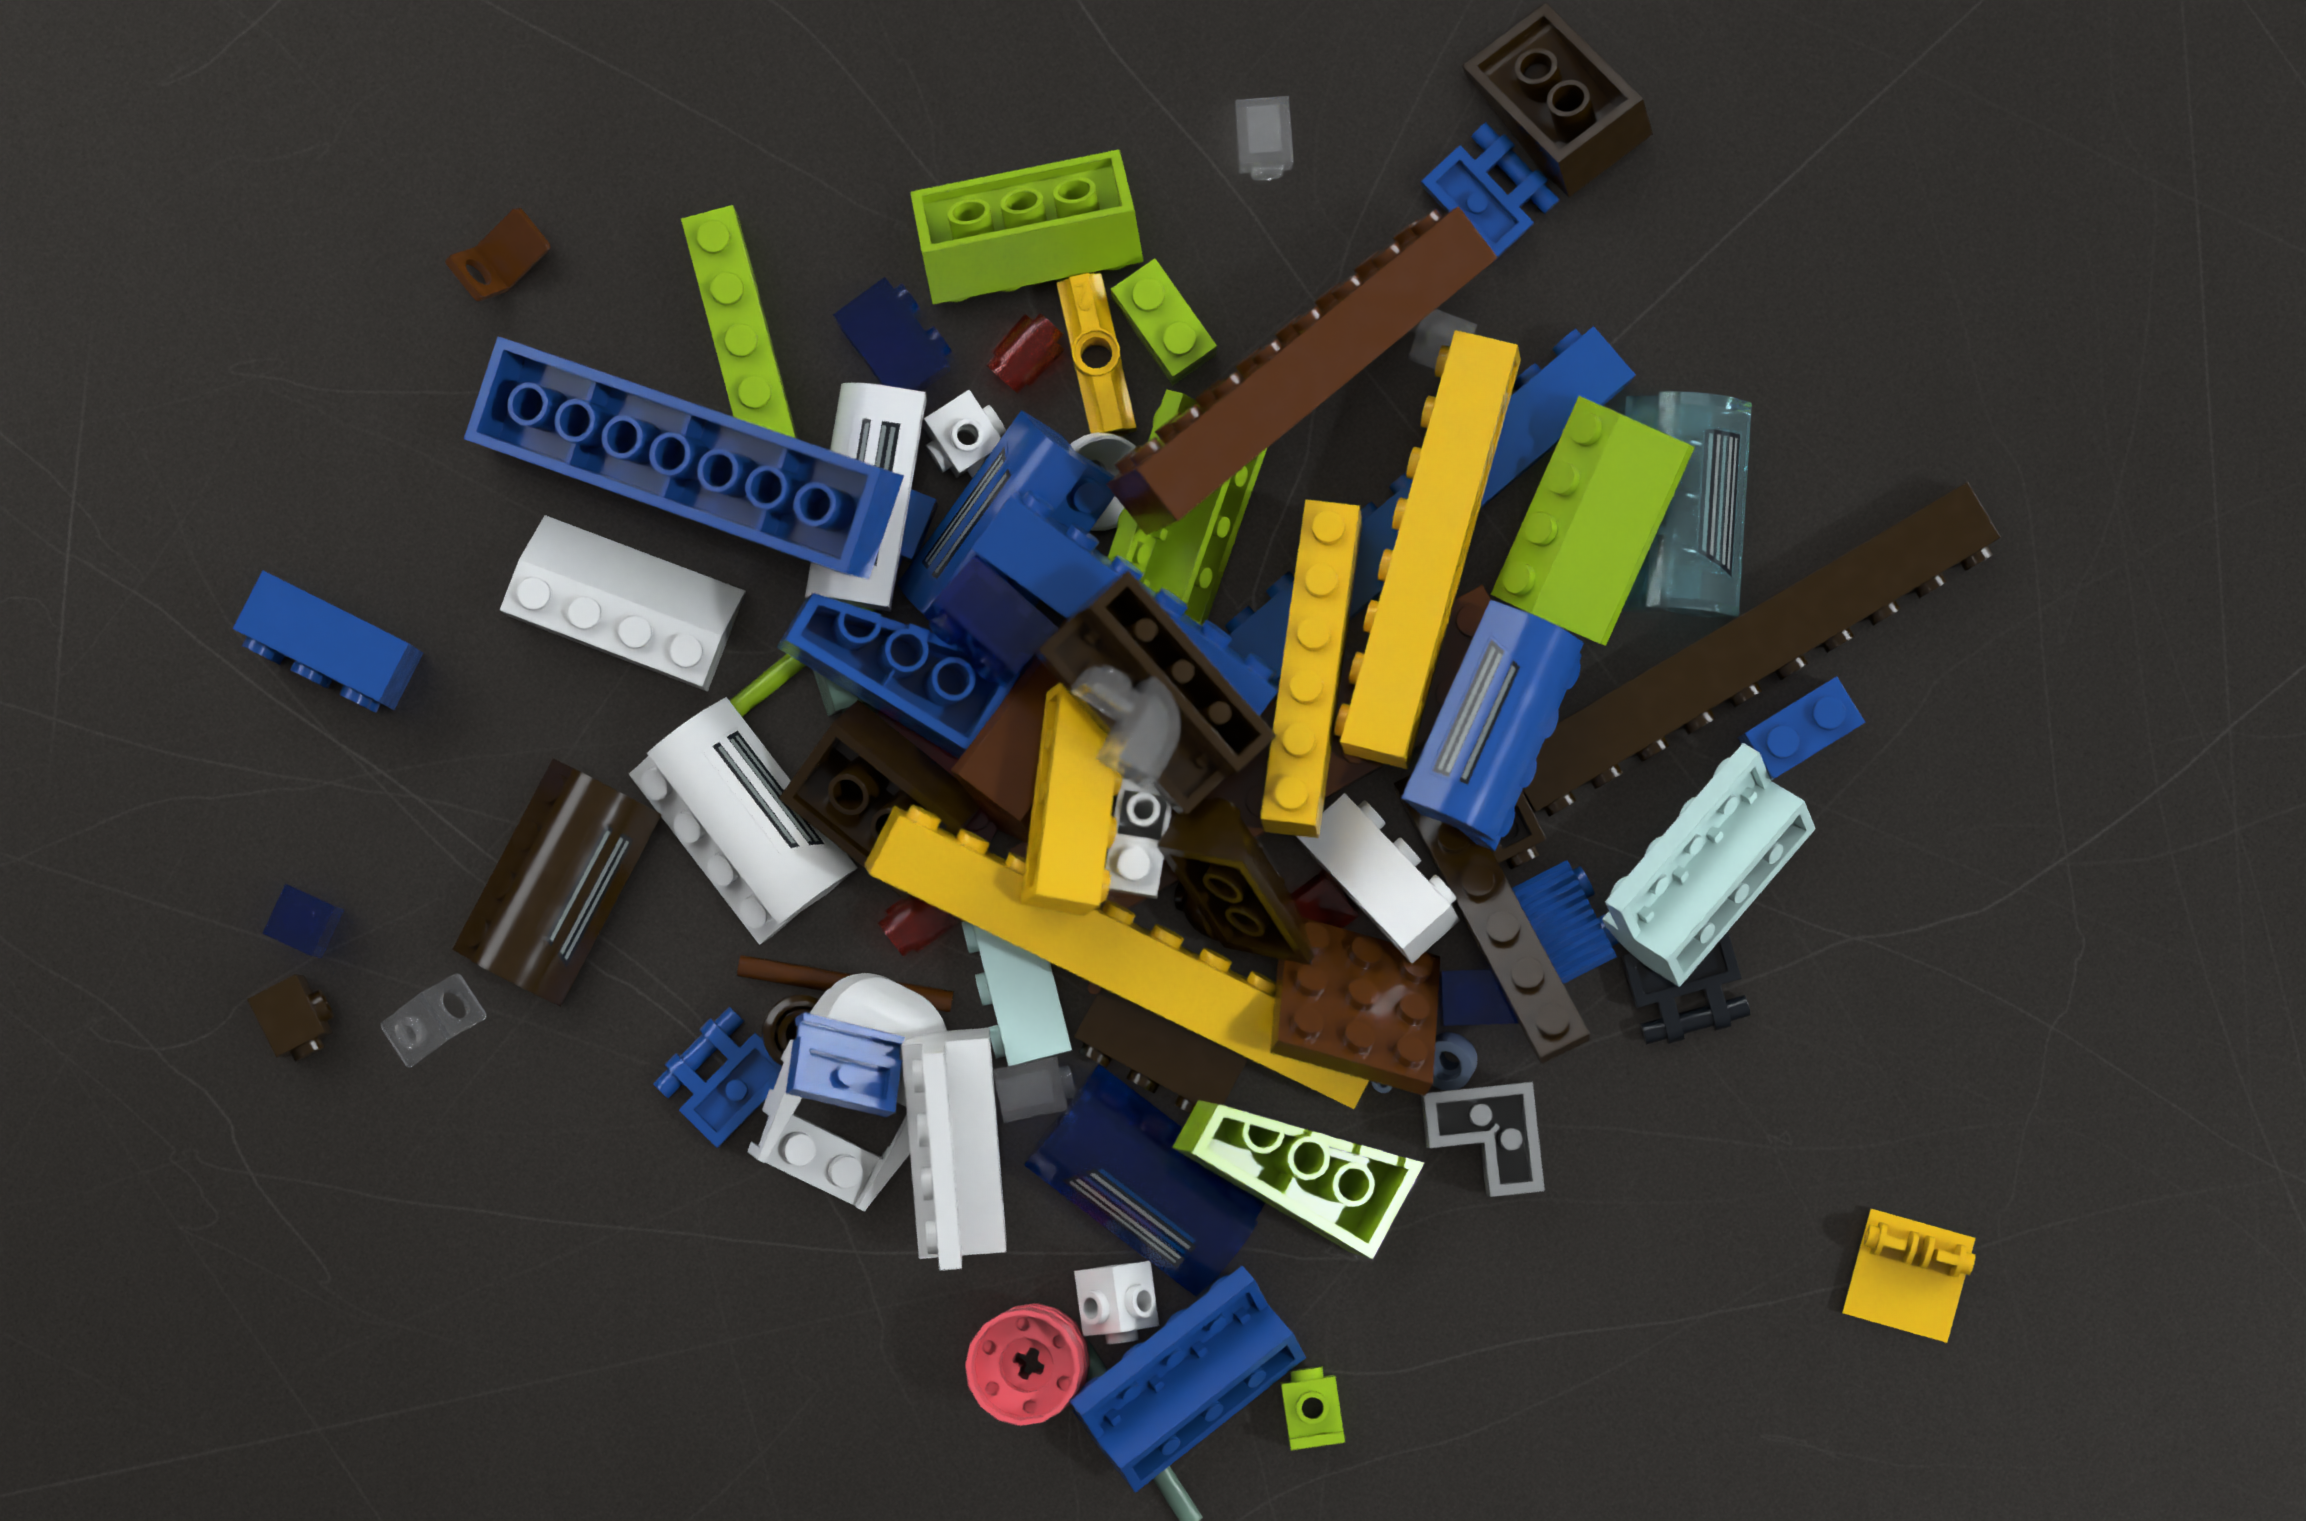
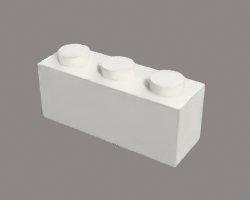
(1382, 877)

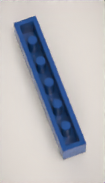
(1068, 570)

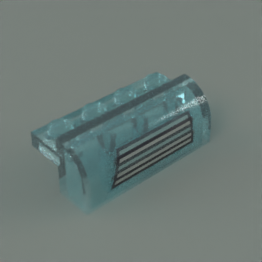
(1699, 544)

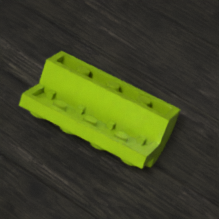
(1194, 551)

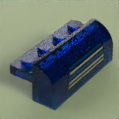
(1120, 1168)

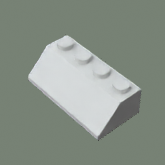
(623, 602)

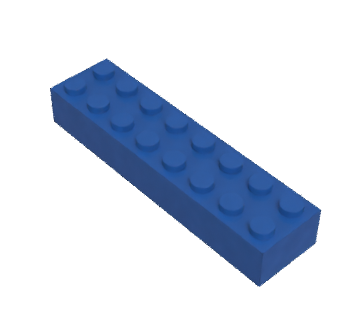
(684, 458)

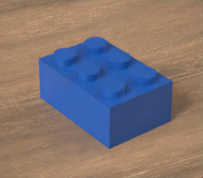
(326, 643)

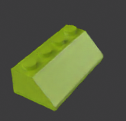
(1026, 227)
(1592, 520)

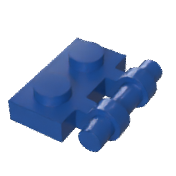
(1466, 184)
(733, 1090)

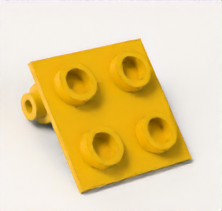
(1909, 1275)

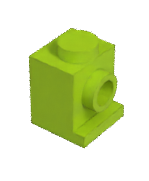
(1317, 1431)

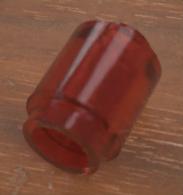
(1026, 352)
(915, 924)

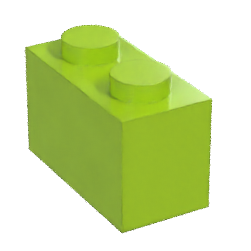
(1163, 321)

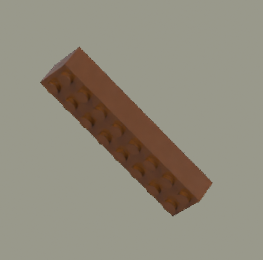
(1299, 368)

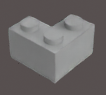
(1503, 1124)

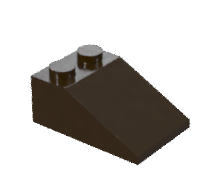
(1560, 99)

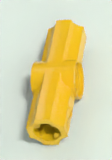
(1089, 325)

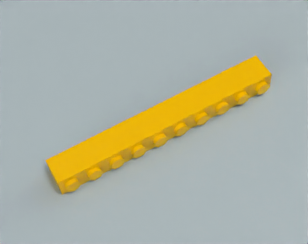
(1099, 947)

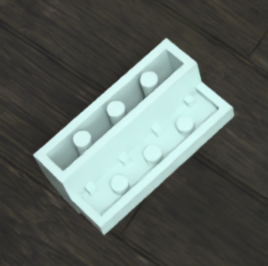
(1707, 867)

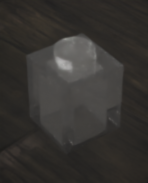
(1264, 137)
(1033, 1089)

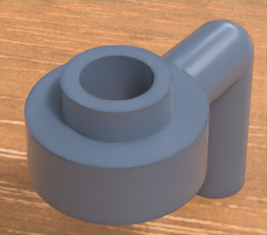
(1448, 1074)

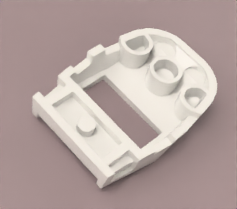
(817, 1153)

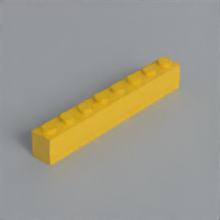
(1429, 549)

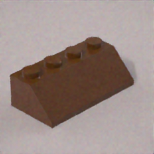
(1004, 756)

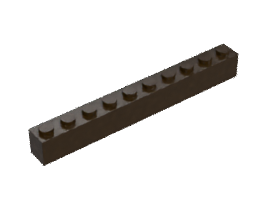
(1760, 643)

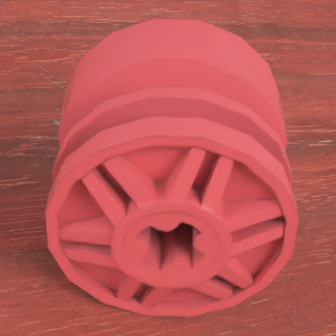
(998, 1373)

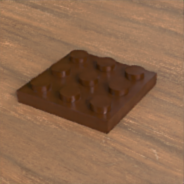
(1359, 1009)

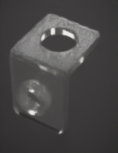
(426, 1024)

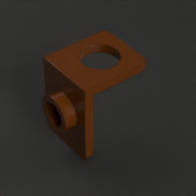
(501, 256)

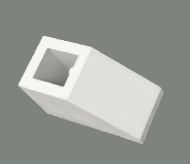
(1134, 856)

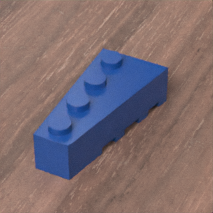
(895, 670)

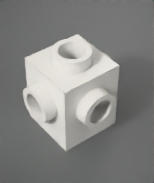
(958, 416)
(1116, 1300)

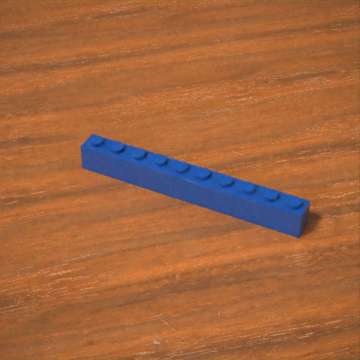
(1531, 429)

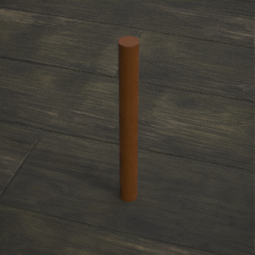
(823, 979)

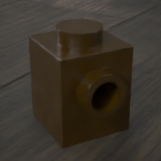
(293, 1017)

